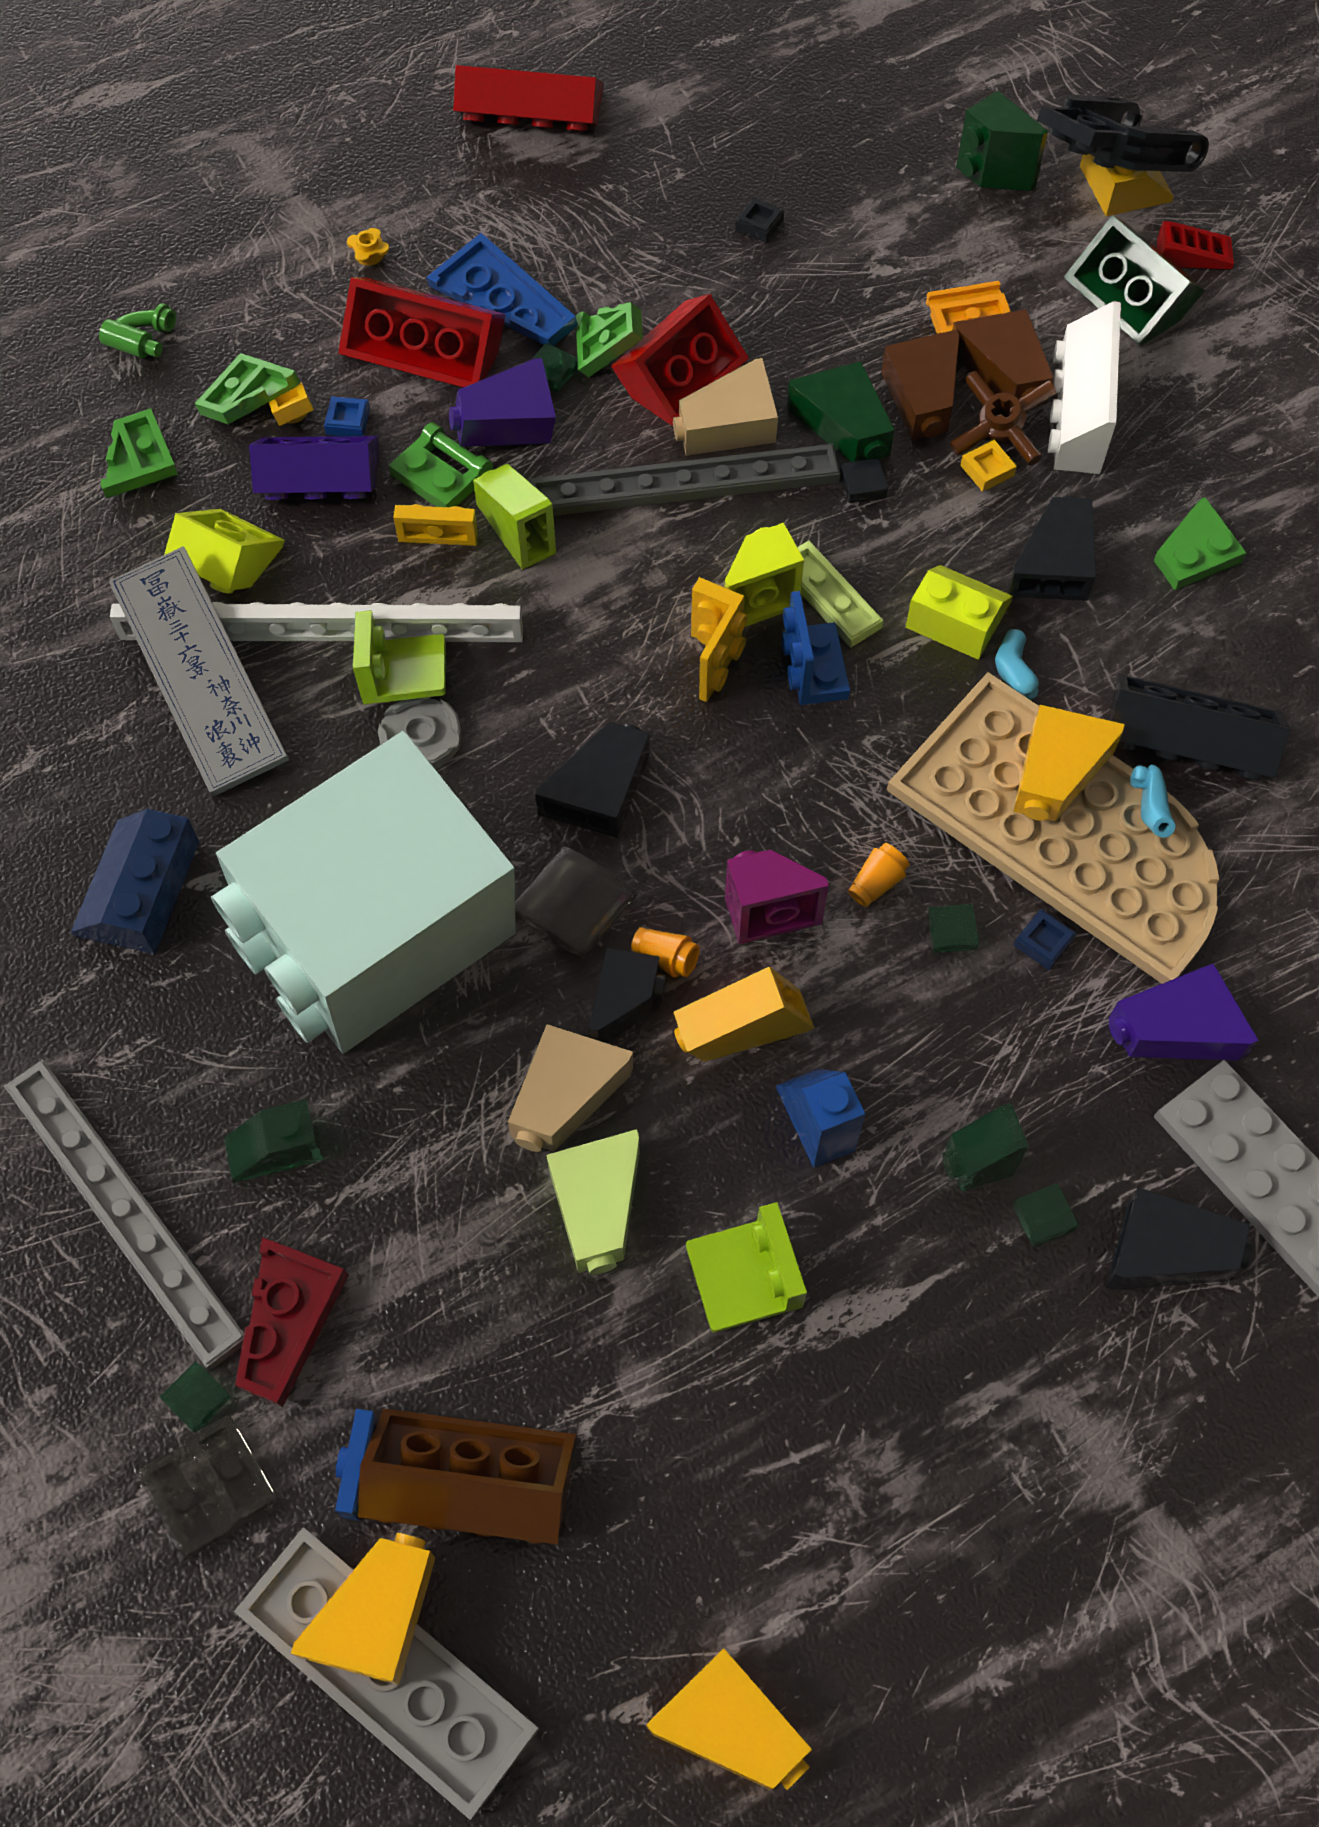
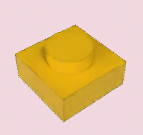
(291, 406)
(988, 465)

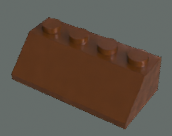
(466, 1476)

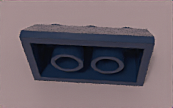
(137, 881)

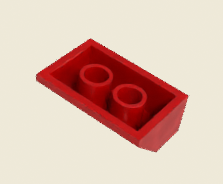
(680, 357)

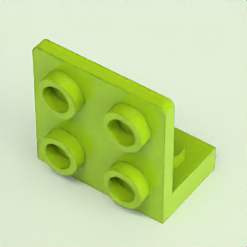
(396, 666)
(747, 1271)

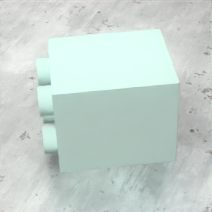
(365, 894)

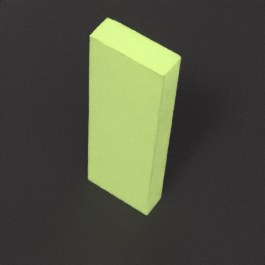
(836, 598)

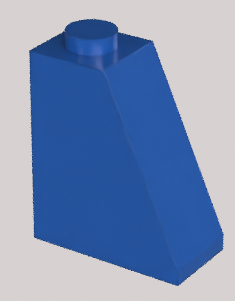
(823, 1113)

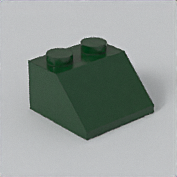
(1001, 145)

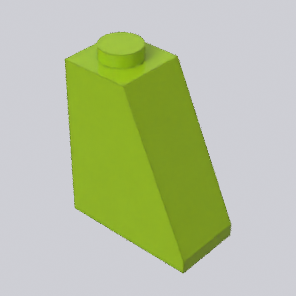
(517, 514)

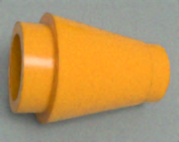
(879, 873)
(676, 951)

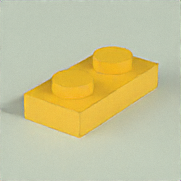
(435, 525)

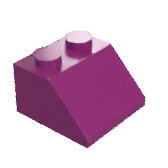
(772, 895)

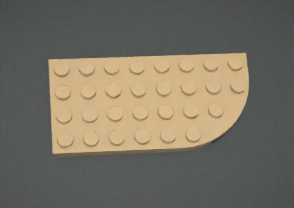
(1095, 863)

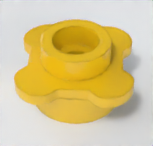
(368, 246)

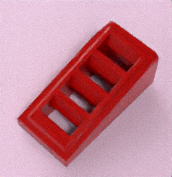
(1185, 243)

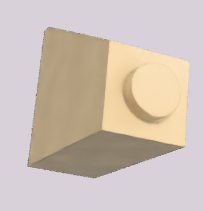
(728, 413)
(565, 1087)

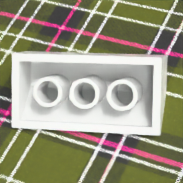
(1086, 391)

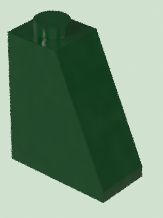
(843, 411)

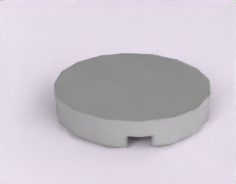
(429, 725)

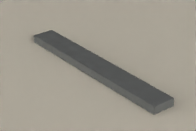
(690, 479)

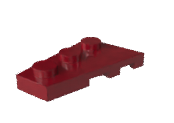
(287, 1316)

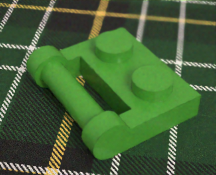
(432, 476)

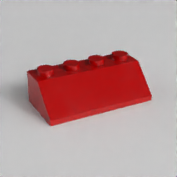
(527, 96)
(419, 332)

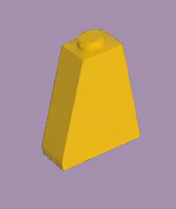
(1062, 759)
(742, 1016)
(373, 1612)
(733, 1726)

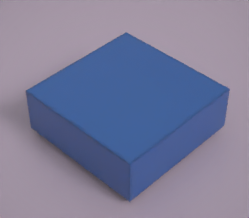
(347, 416)

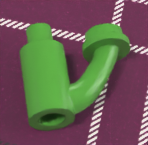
(125, 336)

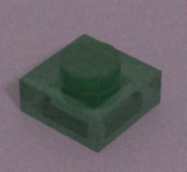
(558, 366)

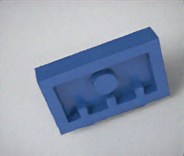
(815, 657)

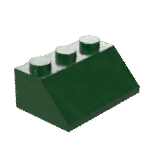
(1130, 270)

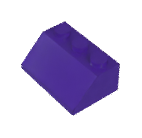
(314, 466)

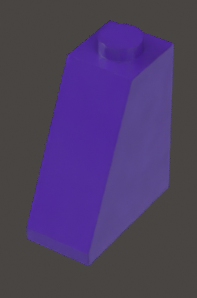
(505, 408)
(1183, 1020)

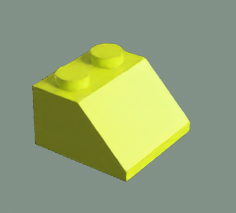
(224, 547)
(766, 572)
(956, 610)

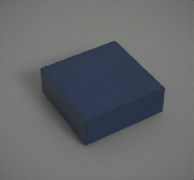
(1045, 939)

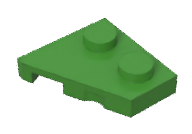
(606, 335)
(245, 387)
(136, 454)
(1198, 547)

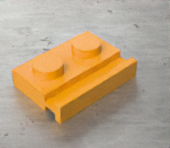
(965, 303)

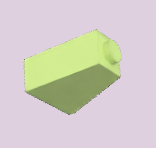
(596, 1198)

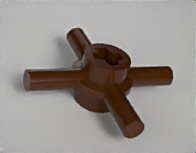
(1003, 418)

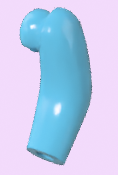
(1013, 668)
(1154, 801)

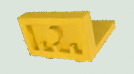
(719, 625)

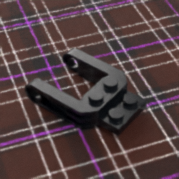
(1095, 128)

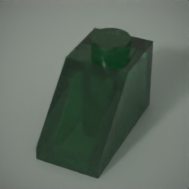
(274, 1141)
(986, 1149)

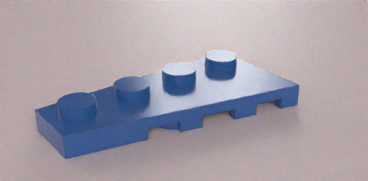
(491, 280)

